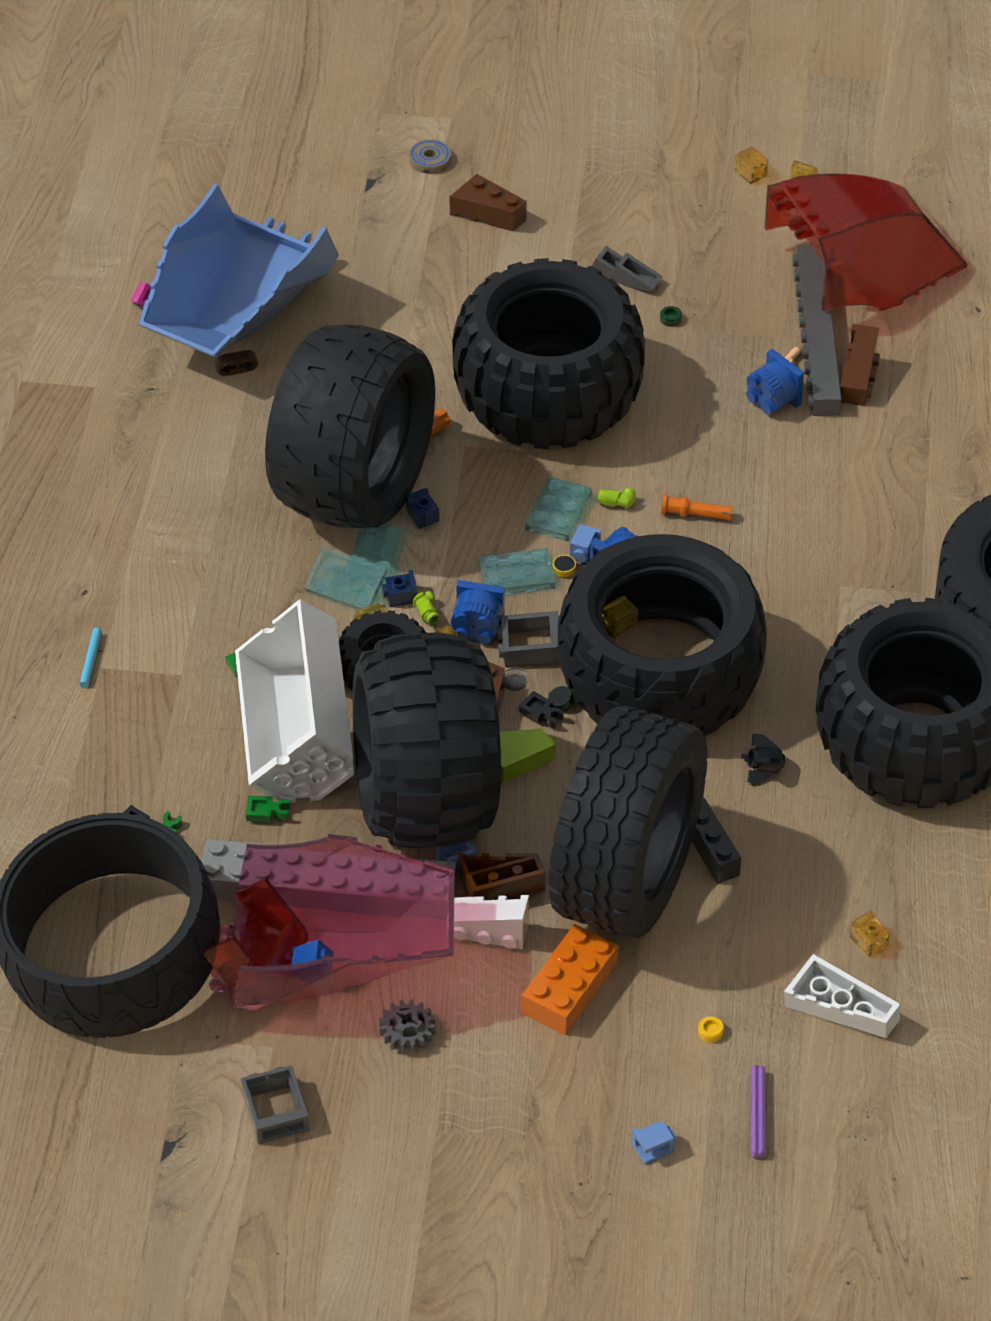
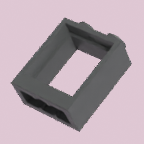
(529, 654)
(281, 1124)

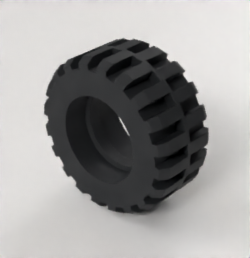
(366, 632)

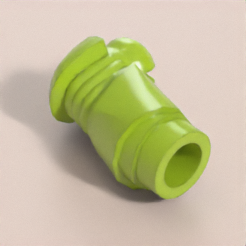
(617, 498)
(428, 613)

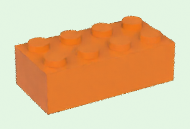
(569, 979)

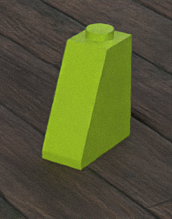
(524, 752)

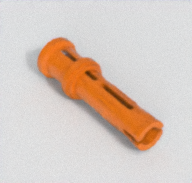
(684, 506)

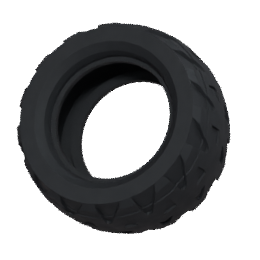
(350, 426)
(674, 581)

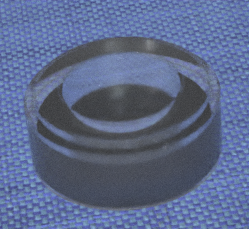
(515, 679)

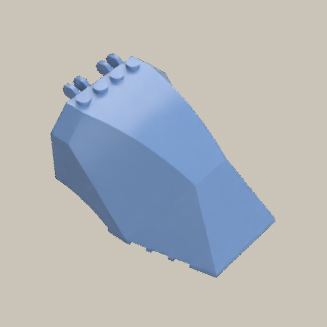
(229, 275)

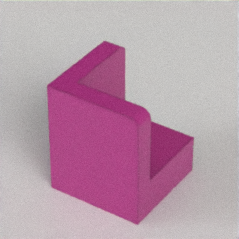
(141, 293)

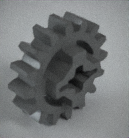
(407, 1025)

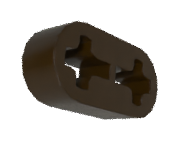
(236, 362)

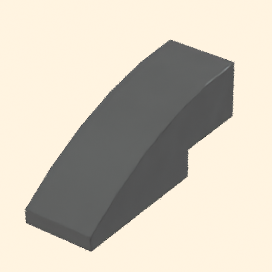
(626, 270)

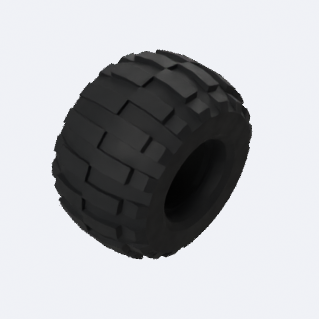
(548, 353)
(900, 657)
(426, 740)

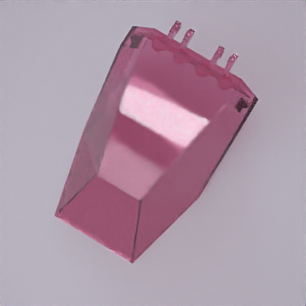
(355, 898)

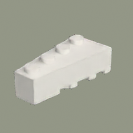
(840, 998)

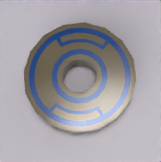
(431, 147)

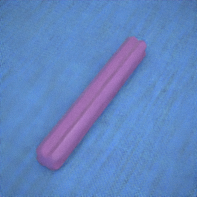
(758, 1111)

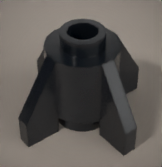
(764, 759)

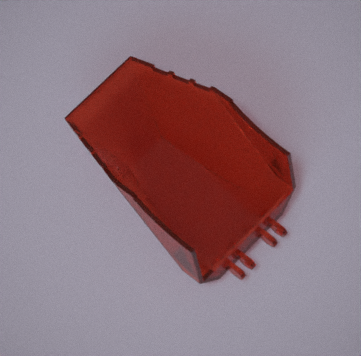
(868, 233)

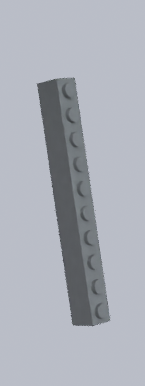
(816, 334)

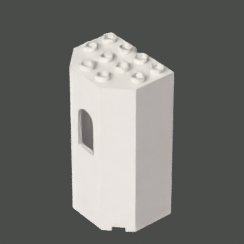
(295, 706)

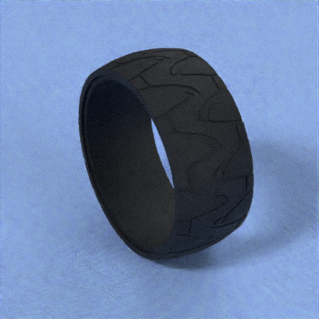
(90, 850)

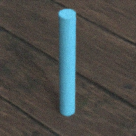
(90, 658)

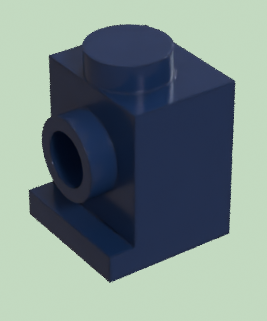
(422, 508)
(400, 589)

